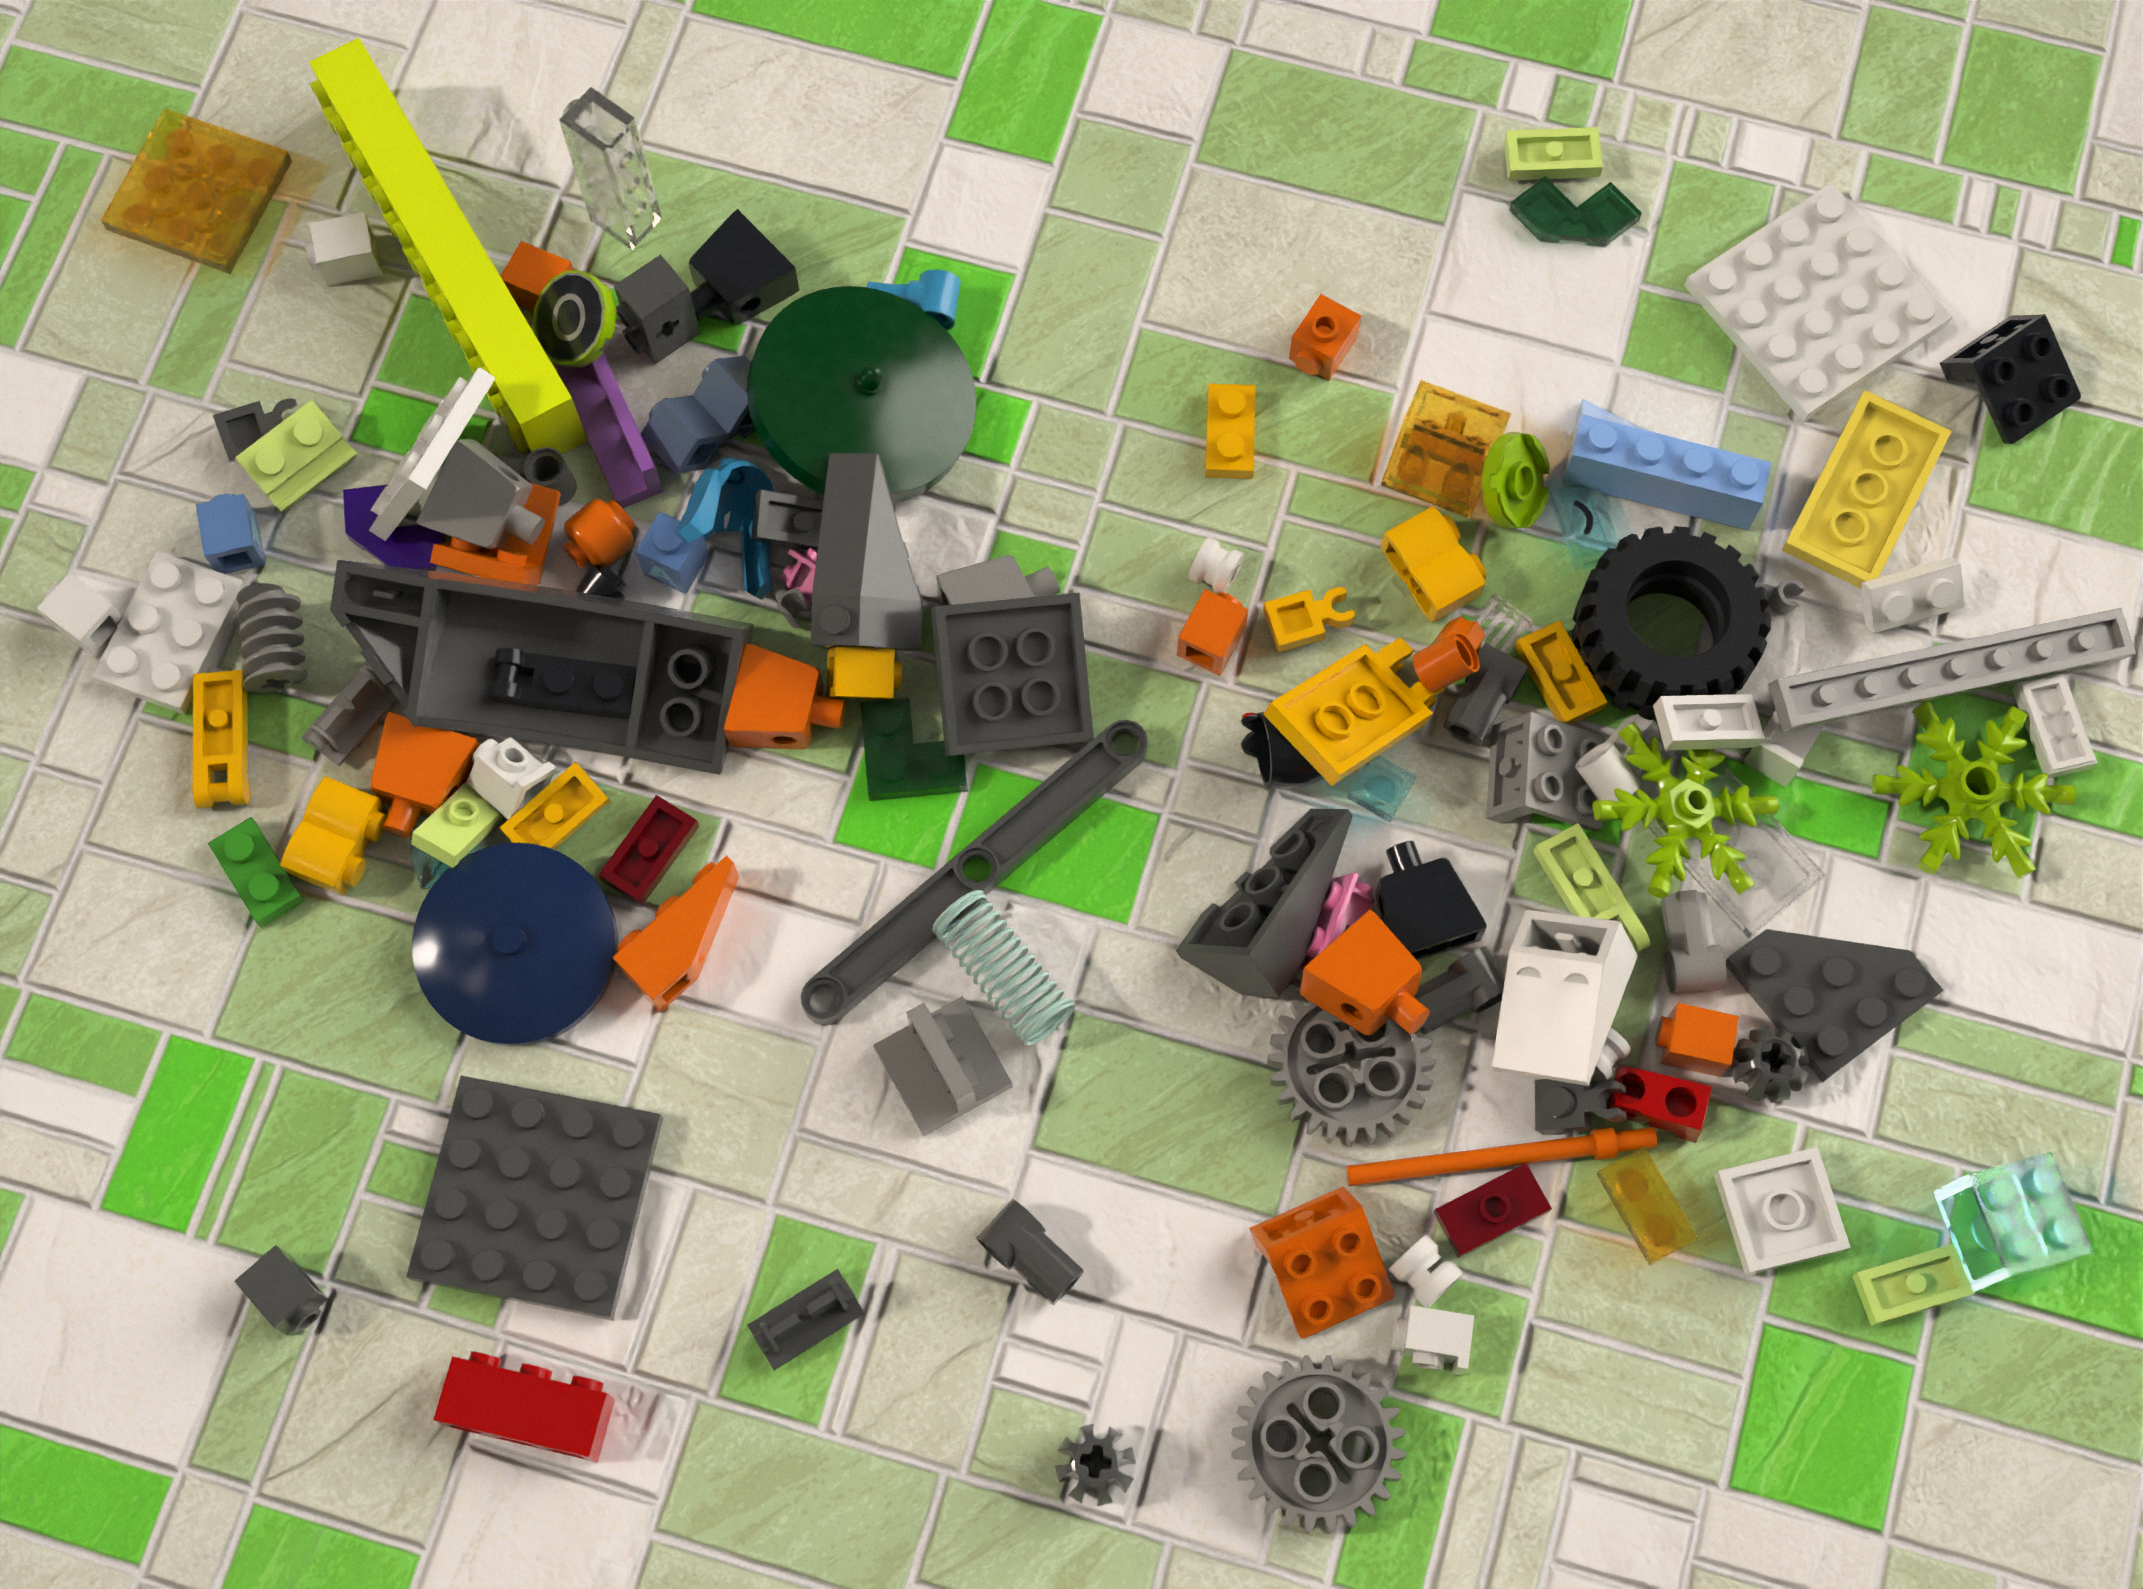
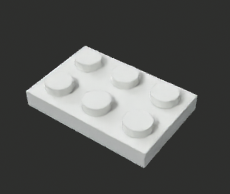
(169, 632)

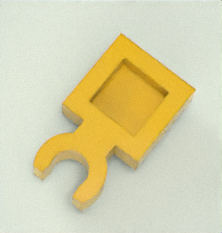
(1301, 620)

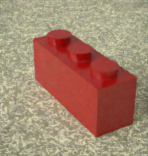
(525, 1406)

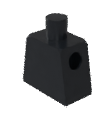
(739, 272)
(1426, 904)

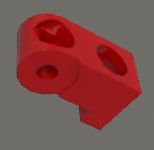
(1662, 1101)

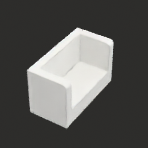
(1782, 752)

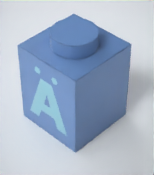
(230, 533)
(668, 557)

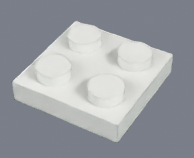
(1781, 1211)

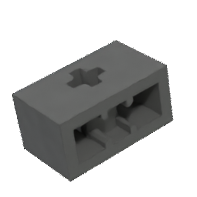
(656, 310)

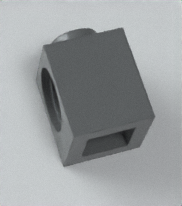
(282, 1291)

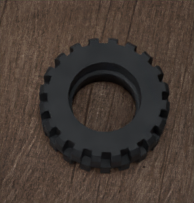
(1687, 569)

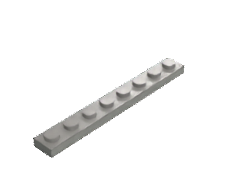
(1950, 669)

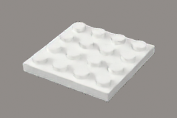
(1817, 302)

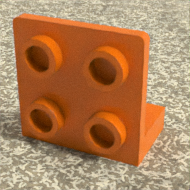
(516, 559)
(1324, 1261)

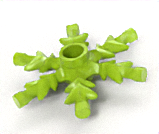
(1983, 780)
(1683, 812)

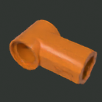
(1450, 655)

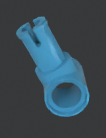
(934, 293)

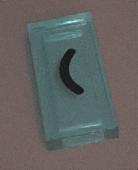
(1582, 520)

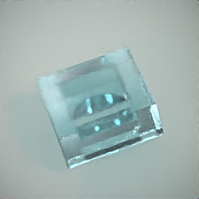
(1381, 787)

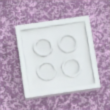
(428, 452)

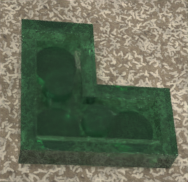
(897, 764)

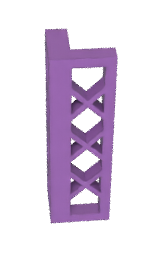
(611, 432)

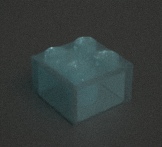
(2012, 1221)

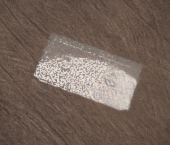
(1772, 861)

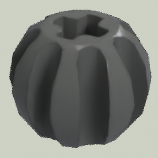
(1781, 1056)
(1106, 1476)

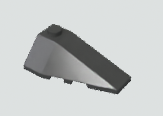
(862, 564)
(1267, 925)

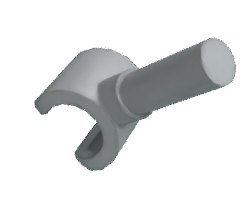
(1776, 597)
(789, 602)

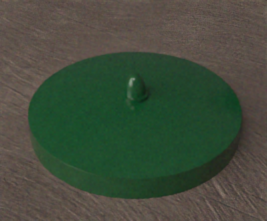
(861, 377)

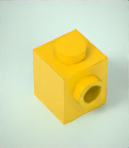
(862, 673)

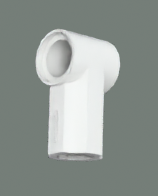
(1607, 766)

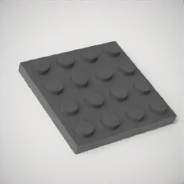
(535, 1197)

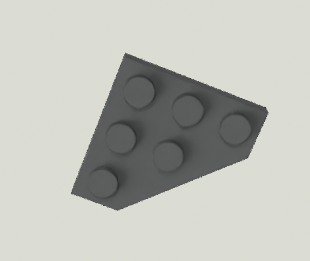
(1831, 992)

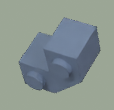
(693, 427)

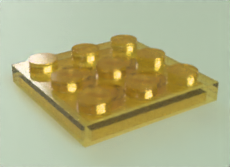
(196, 190)

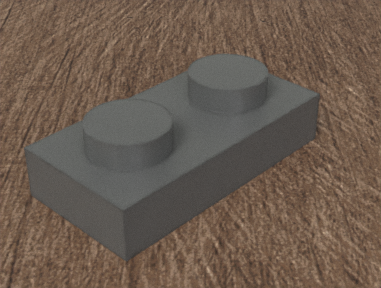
(786, 520)

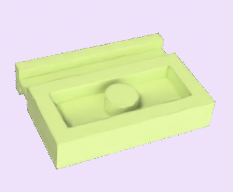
(296, 456)

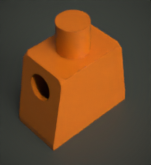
(778, 702)
(418, 770)
(1366, 979)

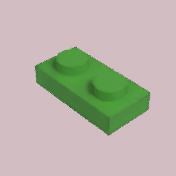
(256, 872)

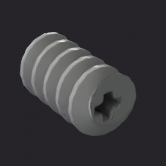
(270, 638)

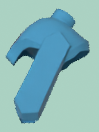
(731, 490)

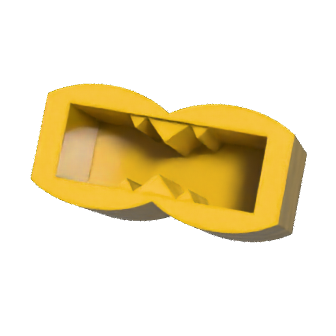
(1433, 563)
(334, 836)

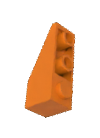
(675, 945)

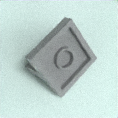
(942, 1064)

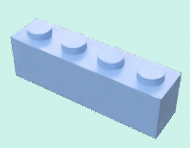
(1665, 469)

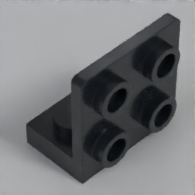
(2017, 374)

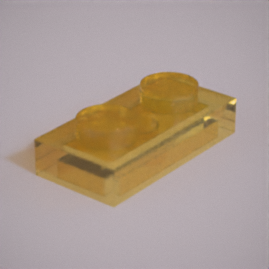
(1647, 1206)

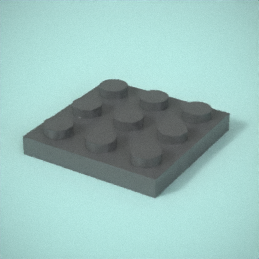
(1012, 674)

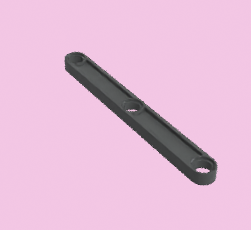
(1003, 845)

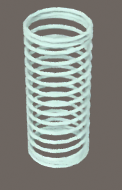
(1040, 1023)

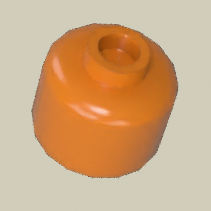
(599, 534)

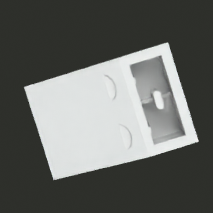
(1561, 995)

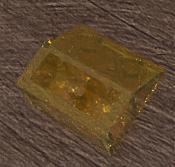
(1444, 448)

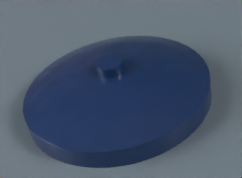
(515, 944)

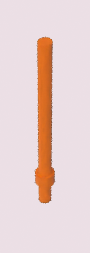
(1600, 1144)

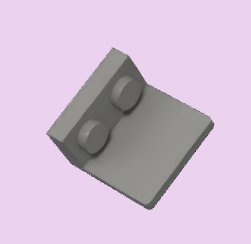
(1537, 773)

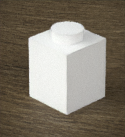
(344, 249)
(80, 614)

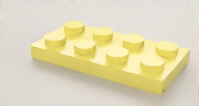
(1866, 490)

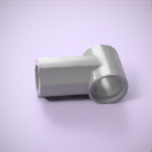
(1692, 957)

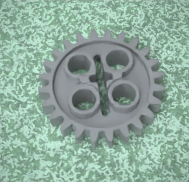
(1364, 1105)
(1279, 1472)

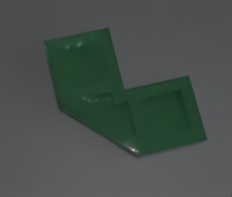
(1555, 218)

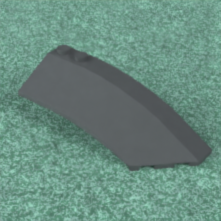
(439, 637)

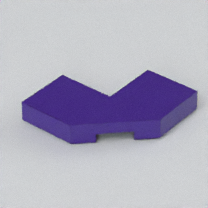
(406, 545)

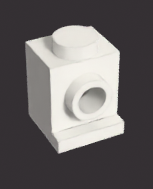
(508, 775)
(1434, 1338)

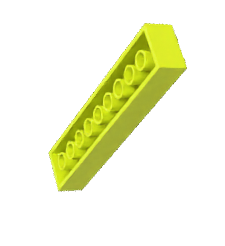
(444, 251)

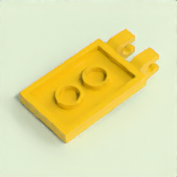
(1352, 710)

